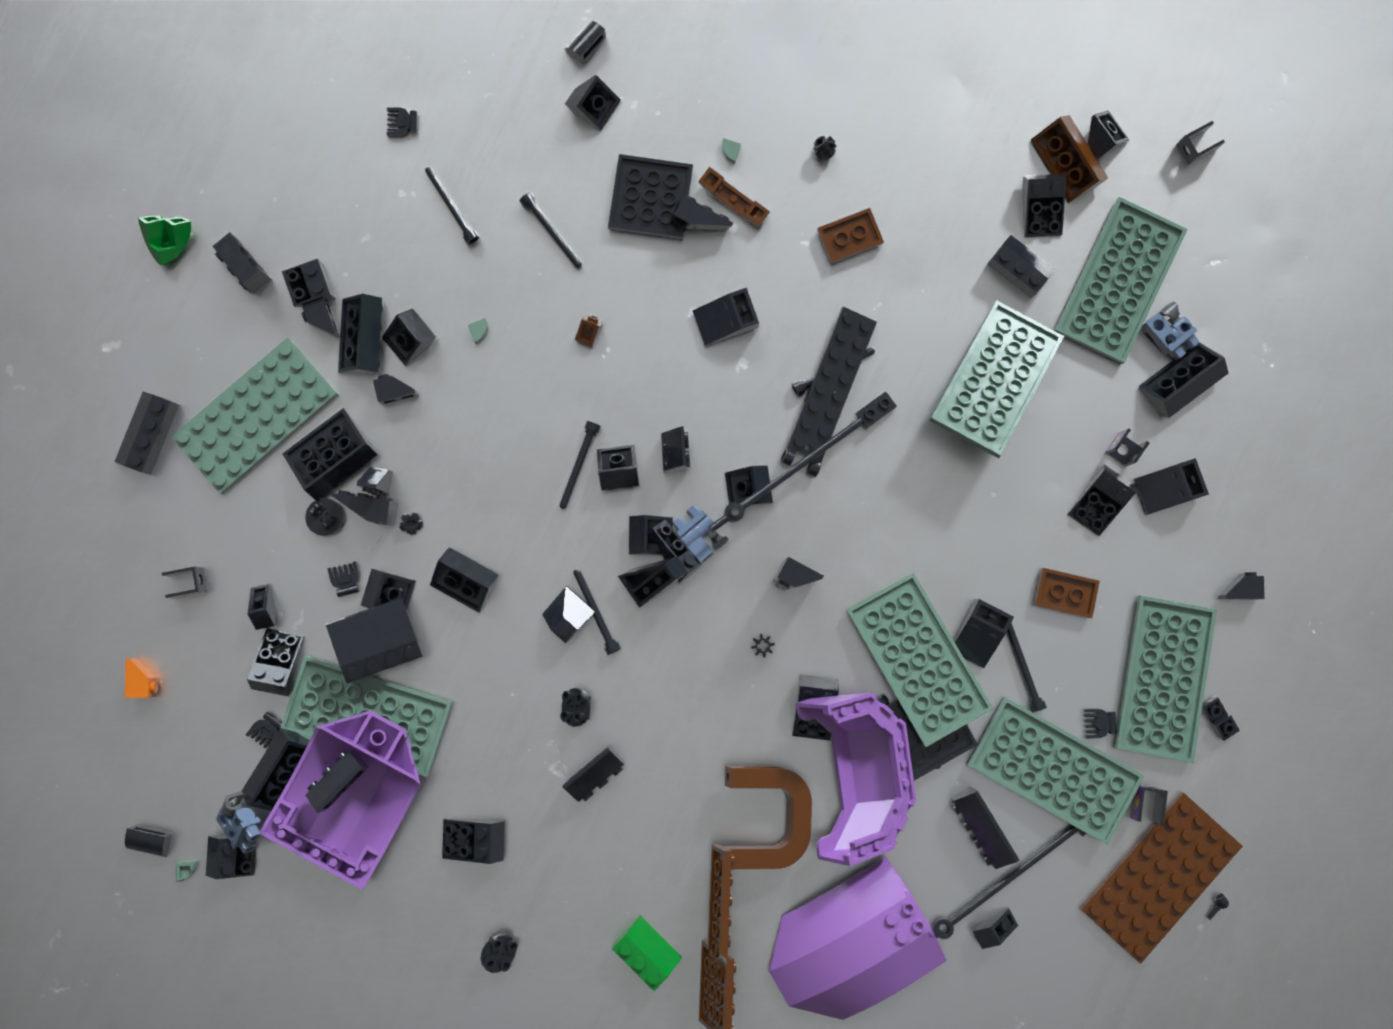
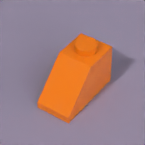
(139, 680)

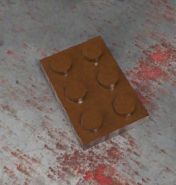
(850, 235)
(1066, 593)

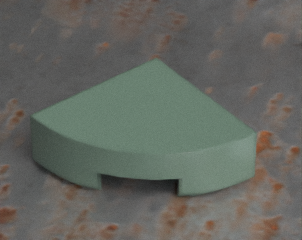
(731, 149)
(478, 329)
(185, 869)

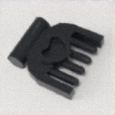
(403, 121)
(346, 581)
(1102, 722)
(266, 728)

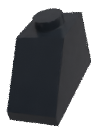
(320, 316)
(391, 390)
(1245, 588)
(261, 607)
(995, 929)

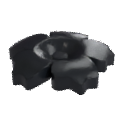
(410, 523)

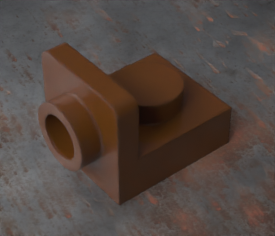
(588, 330)

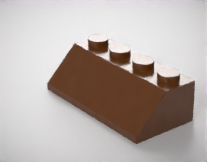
(1069, 155)

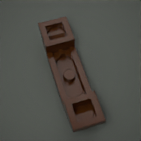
(732, 198)

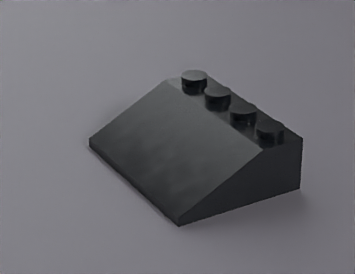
(329, 454)
(373, 640)

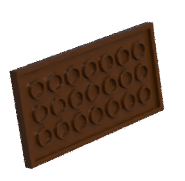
(1161, 877)

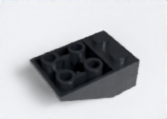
(1043, 204)
(726, 317)
(673, 450)
(1171, 486)
(1102, 500)
(375, 510)
(982, 632)
(276, 662)
(809, 688)
(473, 840)

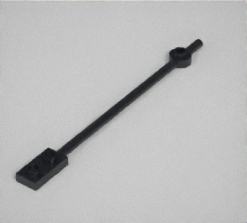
(866, 416)
(947, 933)

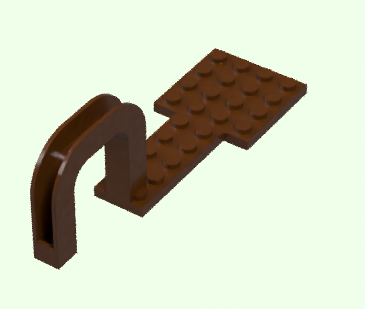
(717, 966)

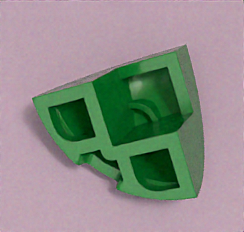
(165, 236)

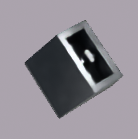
(308, 283)
(225, 861)

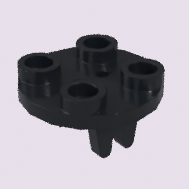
(330, 523)
(575, 707)
(498, 953)

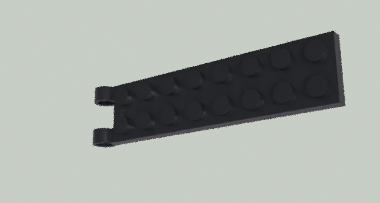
(830, 387)

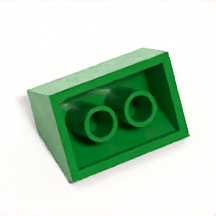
(646, 953)

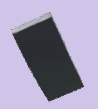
(1219, 719)

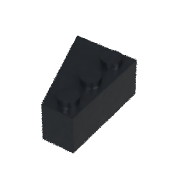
(241, 263)
(651, 580)

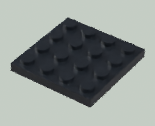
(647, 195)
(938, 753)

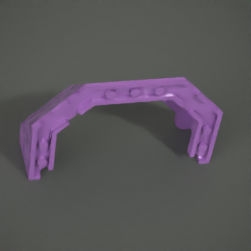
(871, 775)

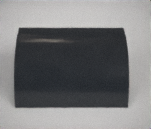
(586, 41)
(147, 840)

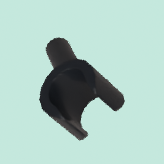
(1222, 903)

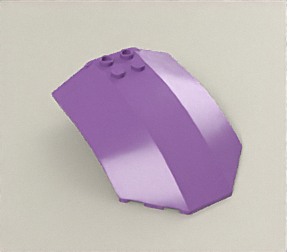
(364, 819)
(854, 945)

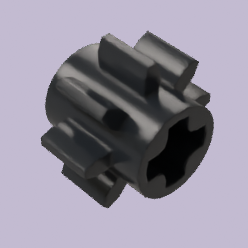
(824, 147)
(759, 650)

